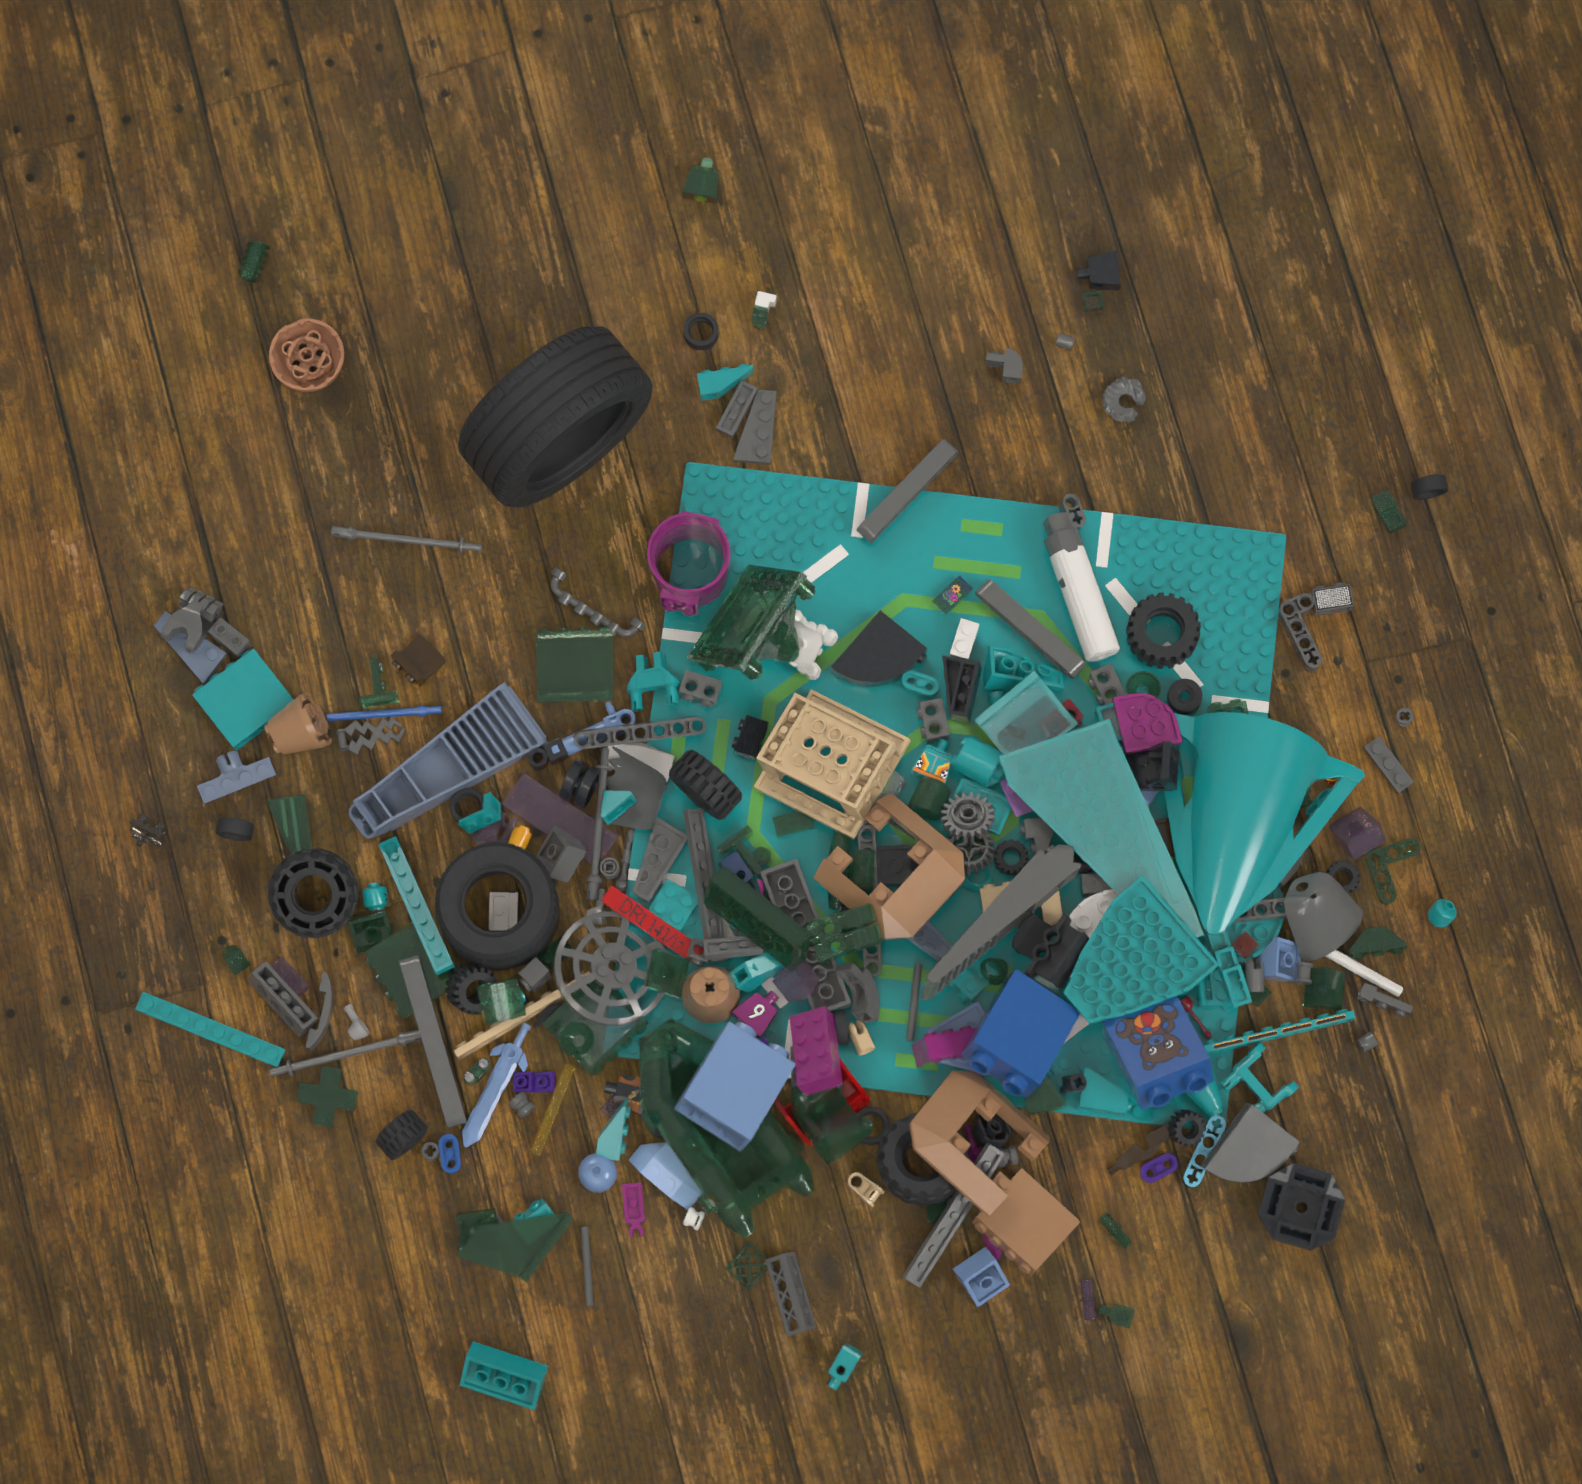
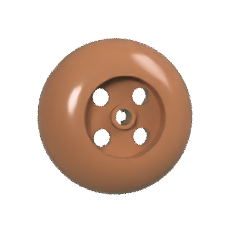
(317, 336)

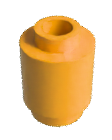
(520, 836)

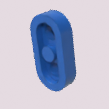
(449, 1154)

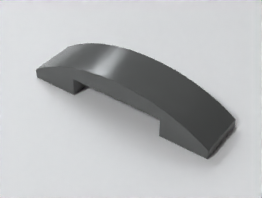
(316, 1036)

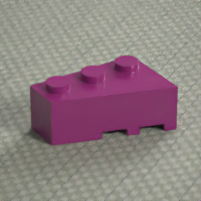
(941, 1046)

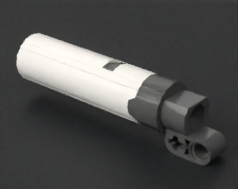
(1078, 581)

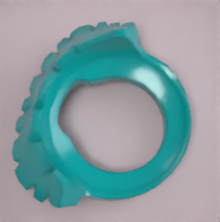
(969, 884)

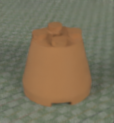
(299, 726)
(710, 1006)

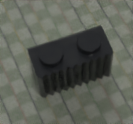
(750, 737)

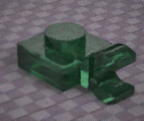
(1120, 1315)

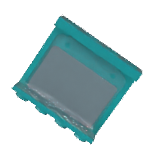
(1026, 716)

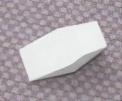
(649, 755)

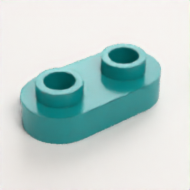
(921, 681)

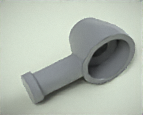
(599, 908)
(358, 1028)

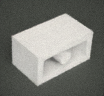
(964, 639)

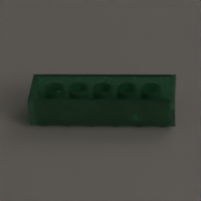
(758, 918)

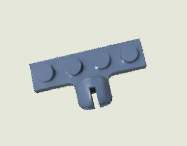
(234, 776)

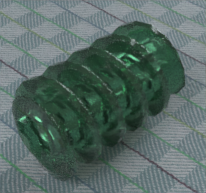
(252, 261)

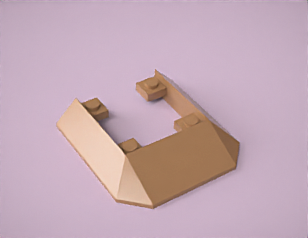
(921, 894)
(941, 1146)

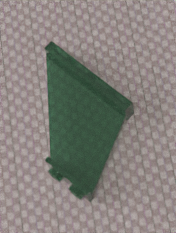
(514, 1245)

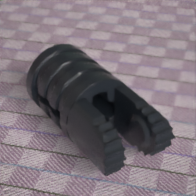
(1070, 1087)

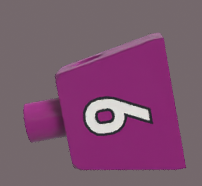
(757, 1012)

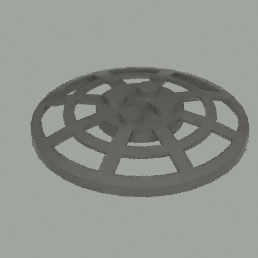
(601, 972)

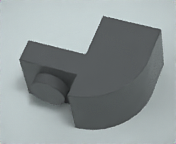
(1010, 362)

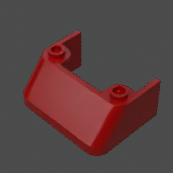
(851, 1091)

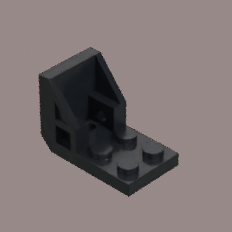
(1157, 768)

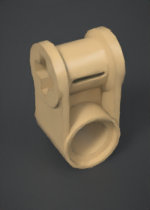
(865, 1189)

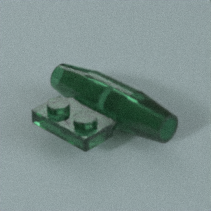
(859, 871)

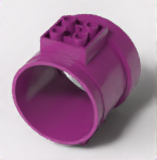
(680, 528)

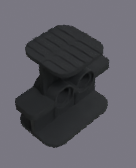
(1061, 954)

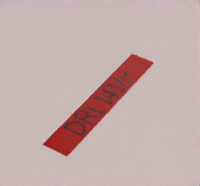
(649, 922)

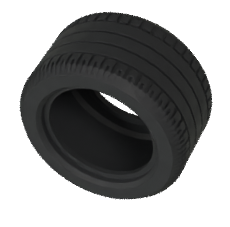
(508, 947)

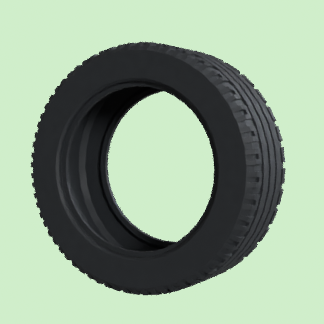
(554, 416)

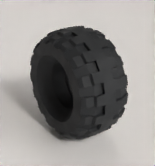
(318, 863)
(897, 1179)

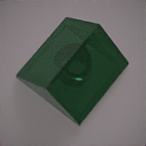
(370, 930)
(1326, 989)

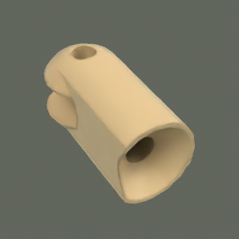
(862, 1039)

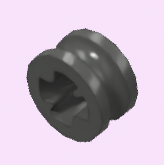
(1404, 723)
(435, 1154)

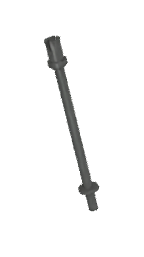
(351, 533)
(594, 879)
(401, 1039)

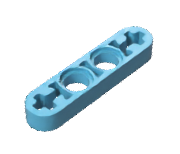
(1201, 1149)

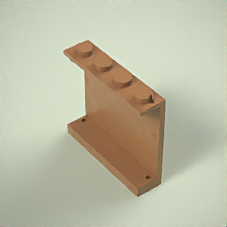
(1027, 1223)

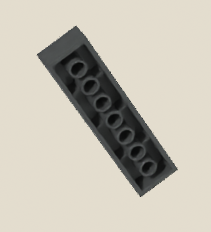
(790, 893)

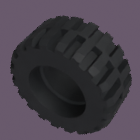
(1163, 606)
(705, 784)

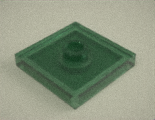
(667, 973)

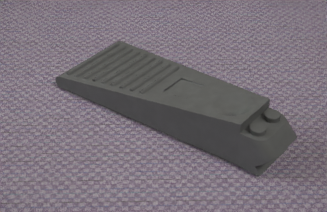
(1024, 894)

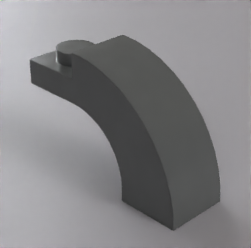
(863, 990)

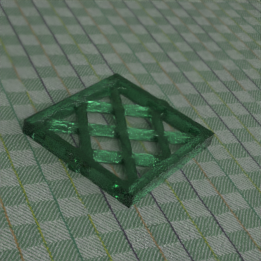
(739, 1266)

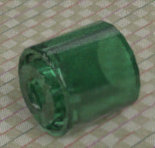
(929, 798)

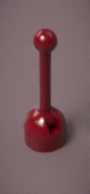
(1187, 1005)

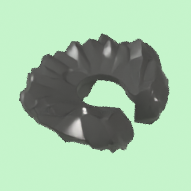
(1114, 391)

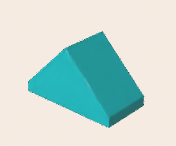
(615, 804)

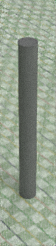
(914, 1002)
(587, 1266)

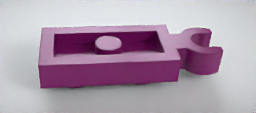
(633, 1207)

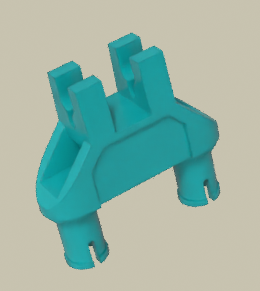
(652, 679)

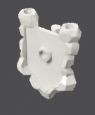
(810, 642)

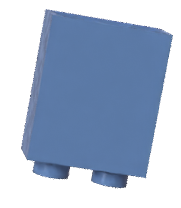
(735, 1085)

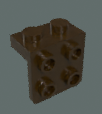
(418, 660)

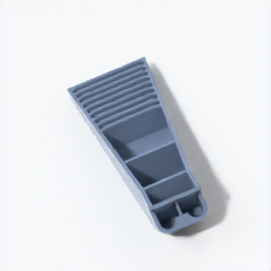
(464, 754)

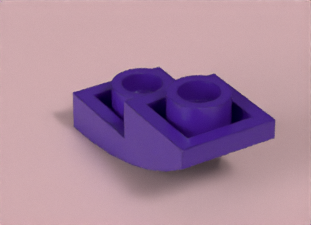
(534, 1082)

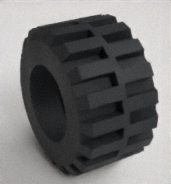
(460, 981)
(401, 1134)

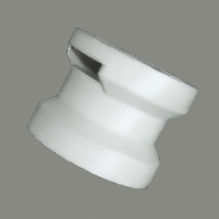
(692, 1217)

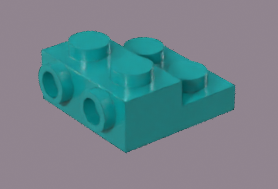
(972, 982)

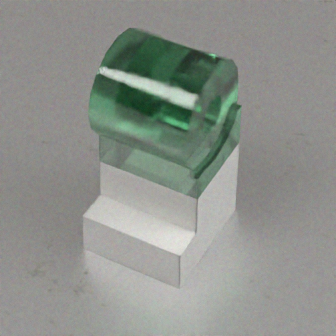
(761, 309)

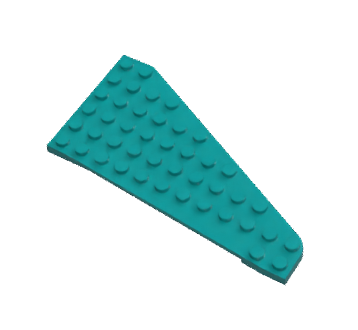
(1095, 804)

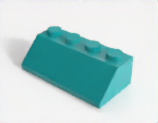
(503, 1375)

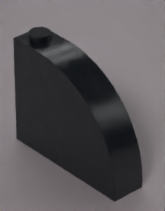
(879, 654)

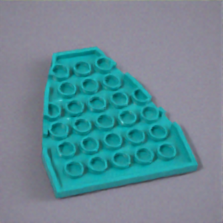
(1136, 957)

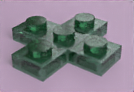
(327, 1096)

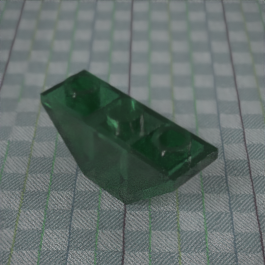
(1377, 942)

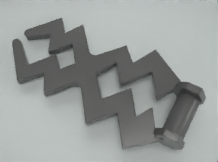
(377, 734)

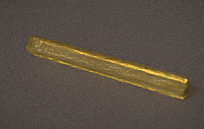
(552, 1109)

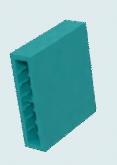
(242, 698)

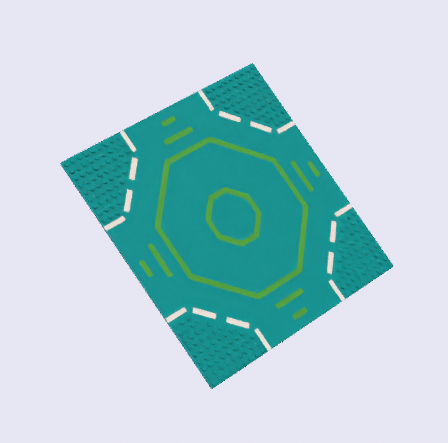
(811, 528)

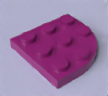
(1144, 722)

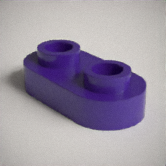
(1158, 1168)

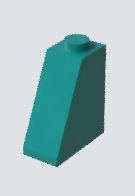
(1103, 1095)

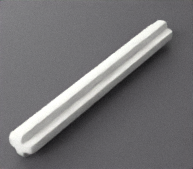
(1365, 972)

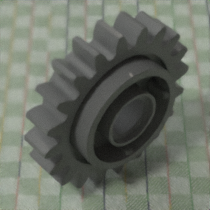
(955, 817)

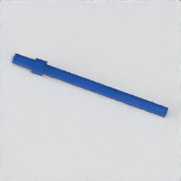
(421, 711)

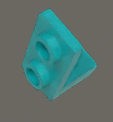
(488, 815)

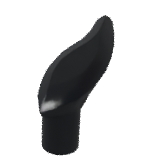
(547, 1012)

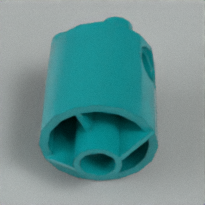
(978, 761)

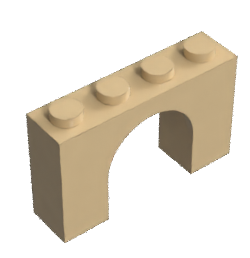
(1050, 910)

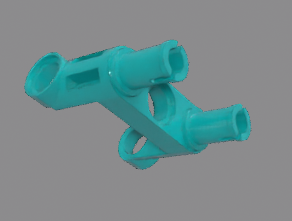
(1241, 1073)

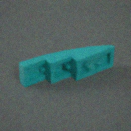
(1229, 969)

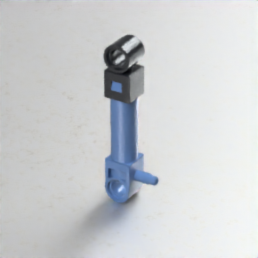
(560, 749)

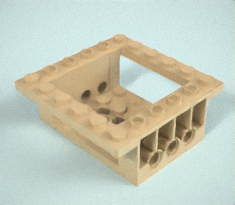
(868, 745)

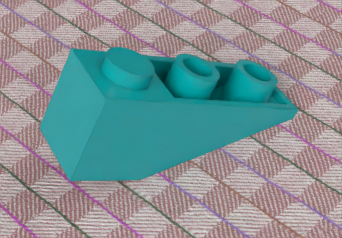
(717, 383)
(755, 972)
(611, 1137)

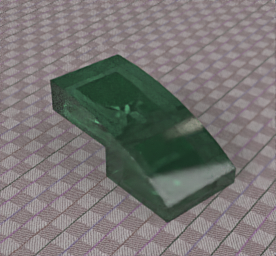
(1388, 511)

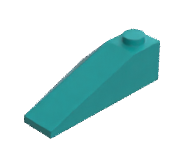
(1006, 670)

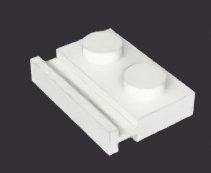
(503, 911)

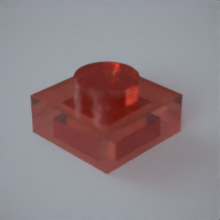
(1245, 944)

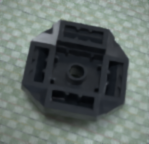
(1316, 1192)

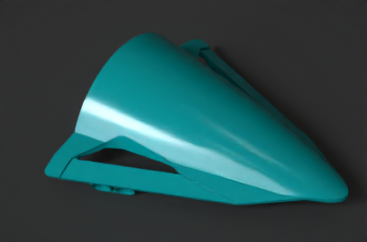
(1246, 793)

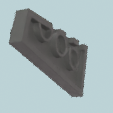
(757, 436)
(661, 853)

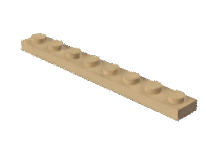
(501, 1028)

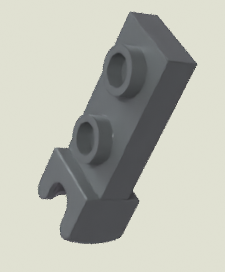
(1369, 994)

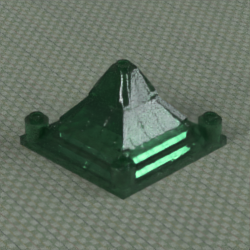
(754, 622)

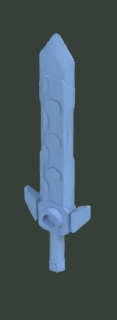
(510, 1056)

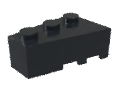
(961, 686)

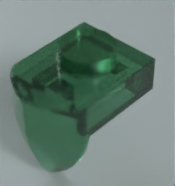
(235, 959)

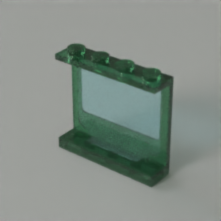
(608, 1039)

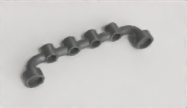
(581, 609)

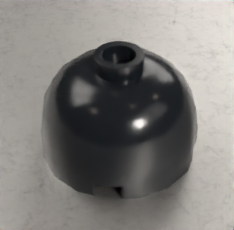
(993, 1132)

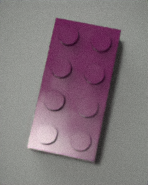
(815, 1050)

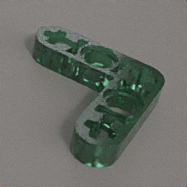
(1385, 860)

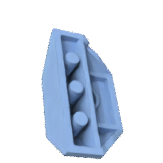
(665, 1171)

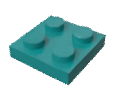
(674, 905)

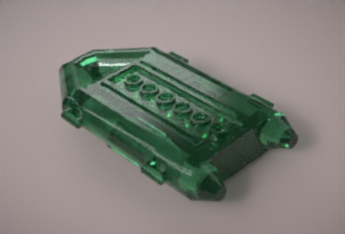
(725, 1176)

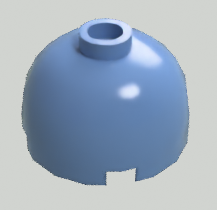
(597, 1173)

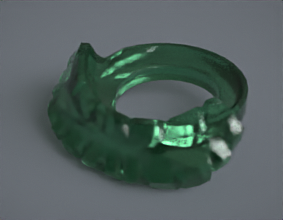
(1003, 971)

